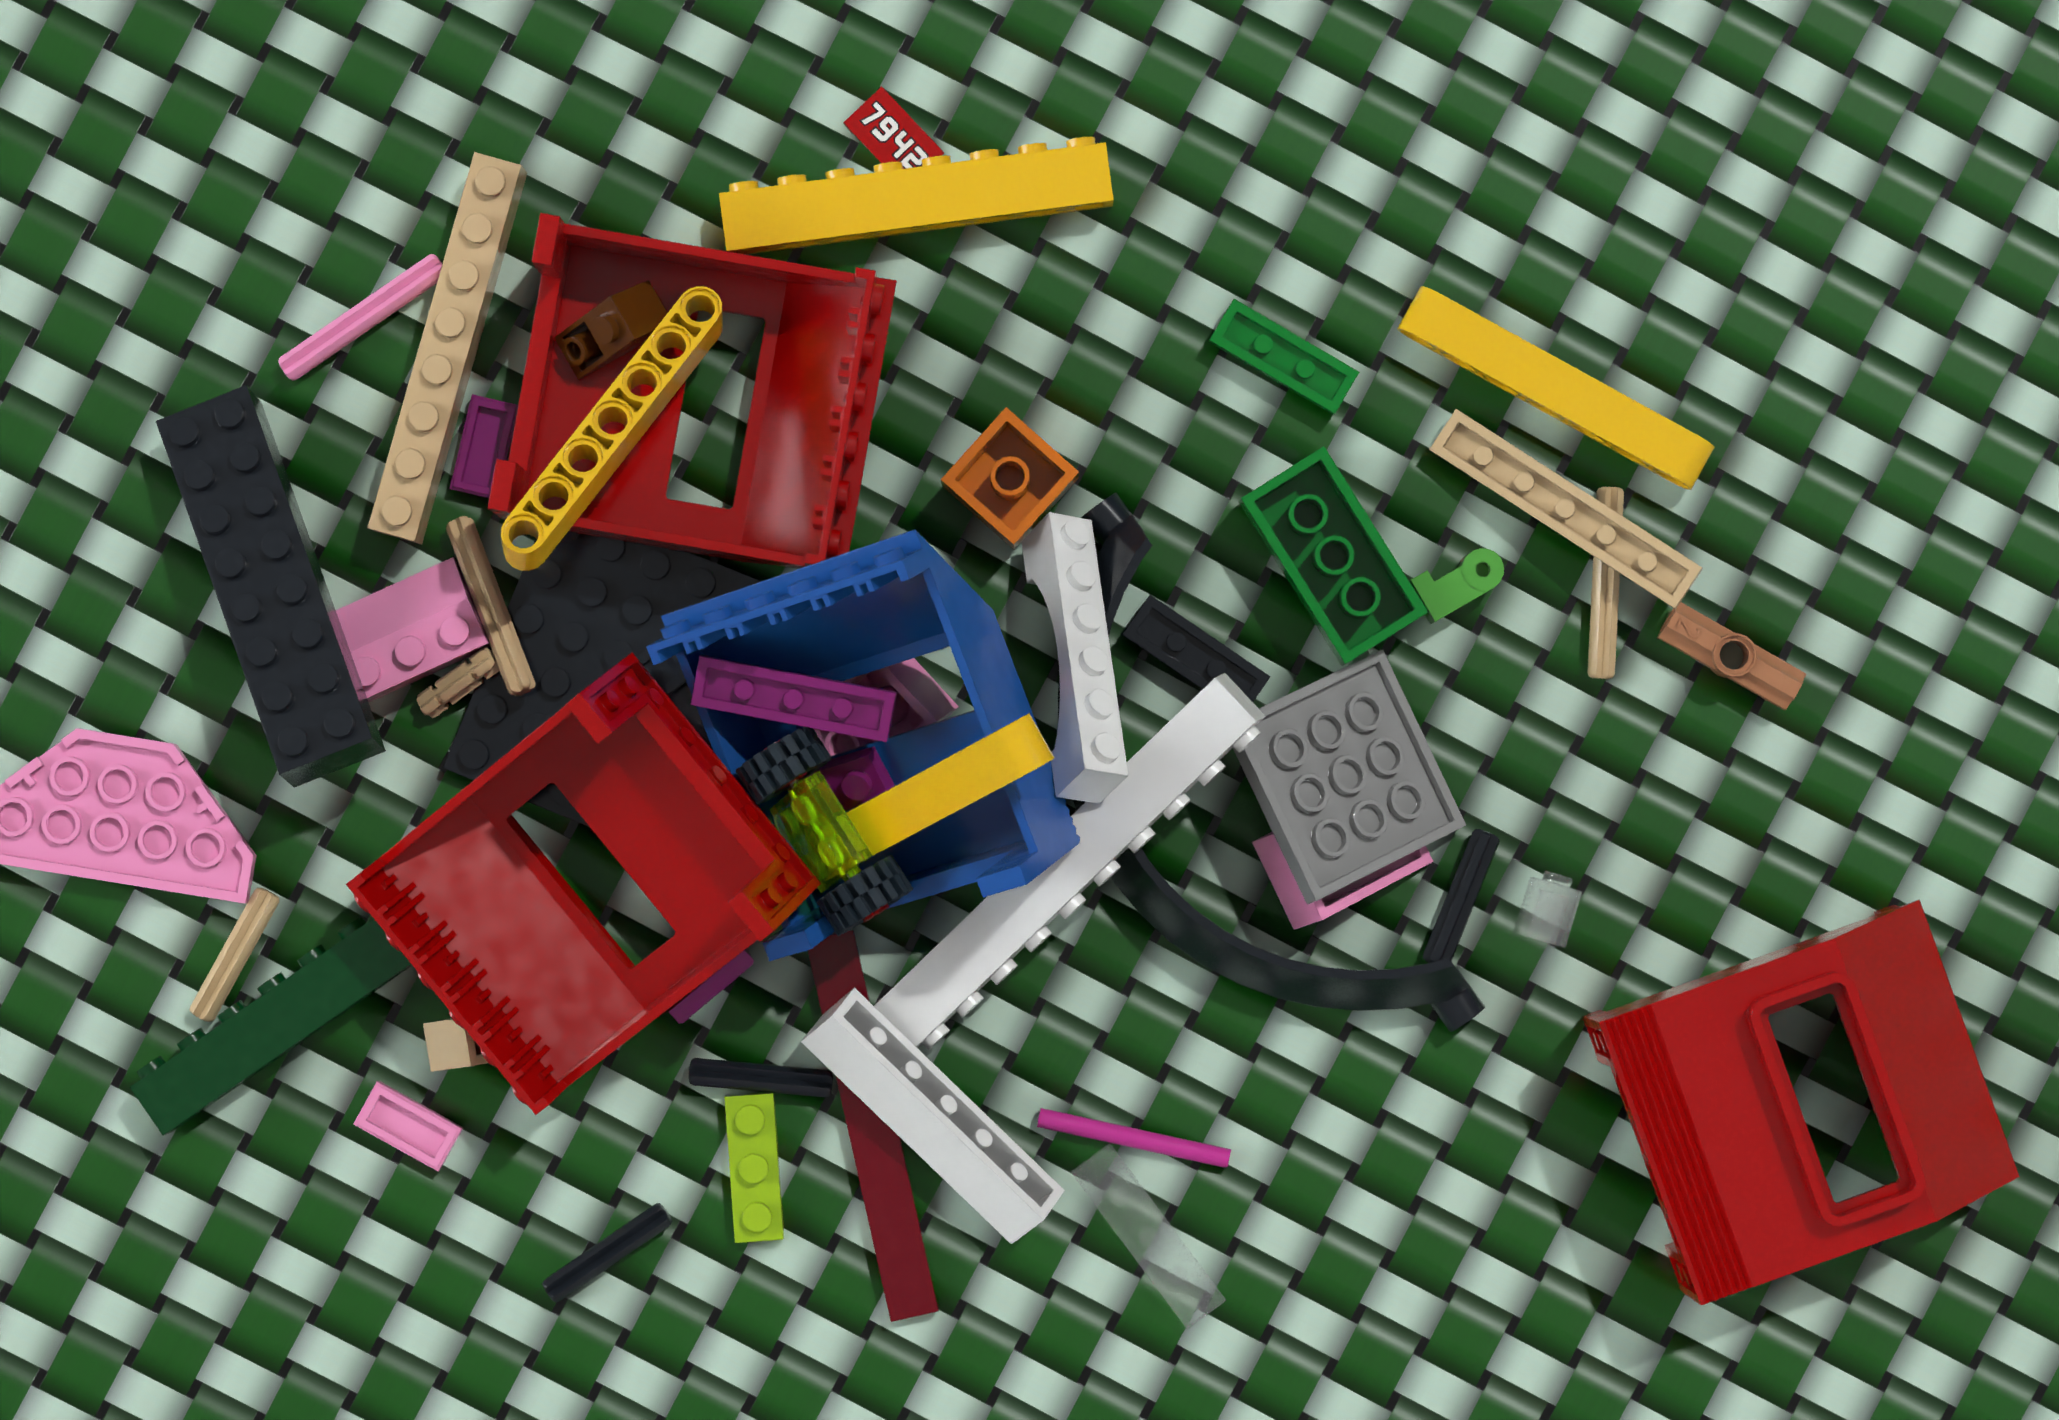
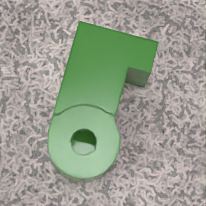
(1475, 575)

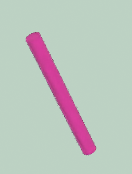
(1133, 1138)

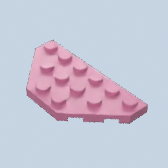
(124, 817)

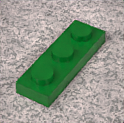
(1284, 356)

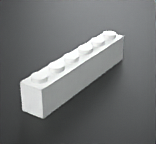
(933, 1116)

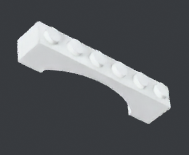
(1089, 737)

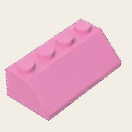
(412, 629)

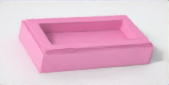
(408, 1126)

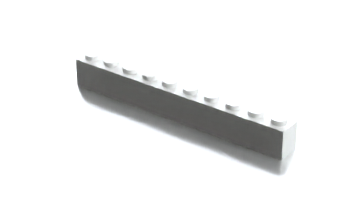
(1008, 921)

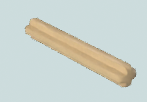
(1604, 602)
(490, 606)

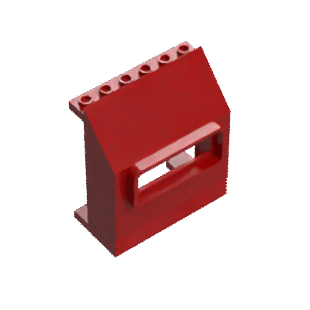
(805, 412)
(513, 939)
(1729, 1130)

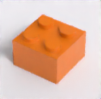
(1010, 478)

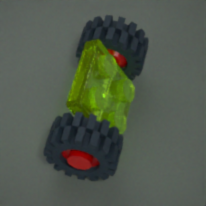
(822, 830)

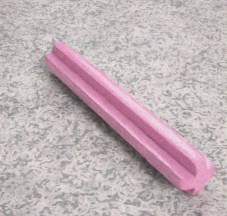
(361, 318)

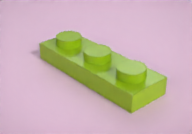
(754, 1167)

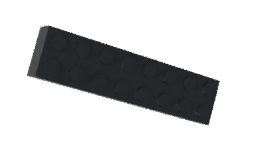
(270, 587)

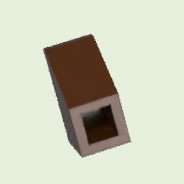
(611, 329)

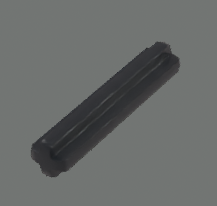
(1461, 896)
(760, 1077)
(607, 1252)

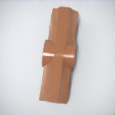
(1759, 670)

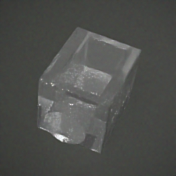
(1548, 909)

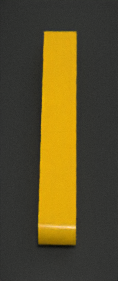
(1555, 388)
(606, 449)
(951, 784)

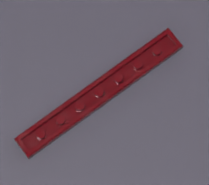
(878, 1156)

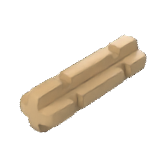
(458, 683)

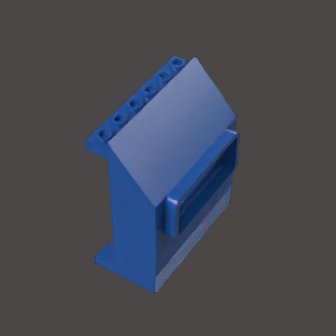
(856, 619)

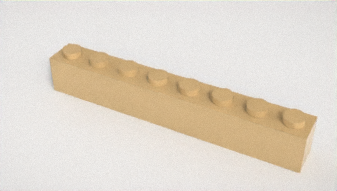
(448, 348)

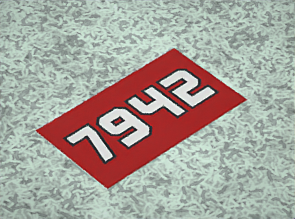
(891, 132)

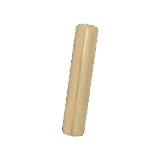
(234, 954)

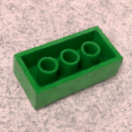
(1333, 556)

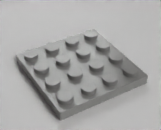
(1347, 777)

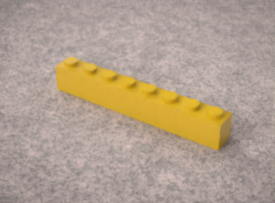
(916, 198)

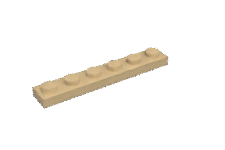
(1566, 509)

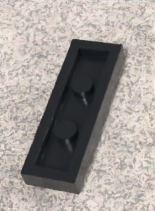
(1190, 649)

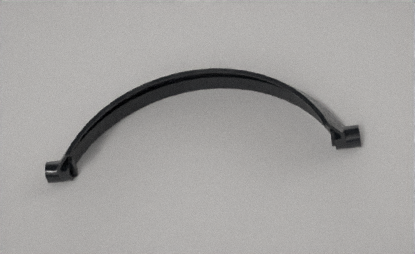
(1182, 925)

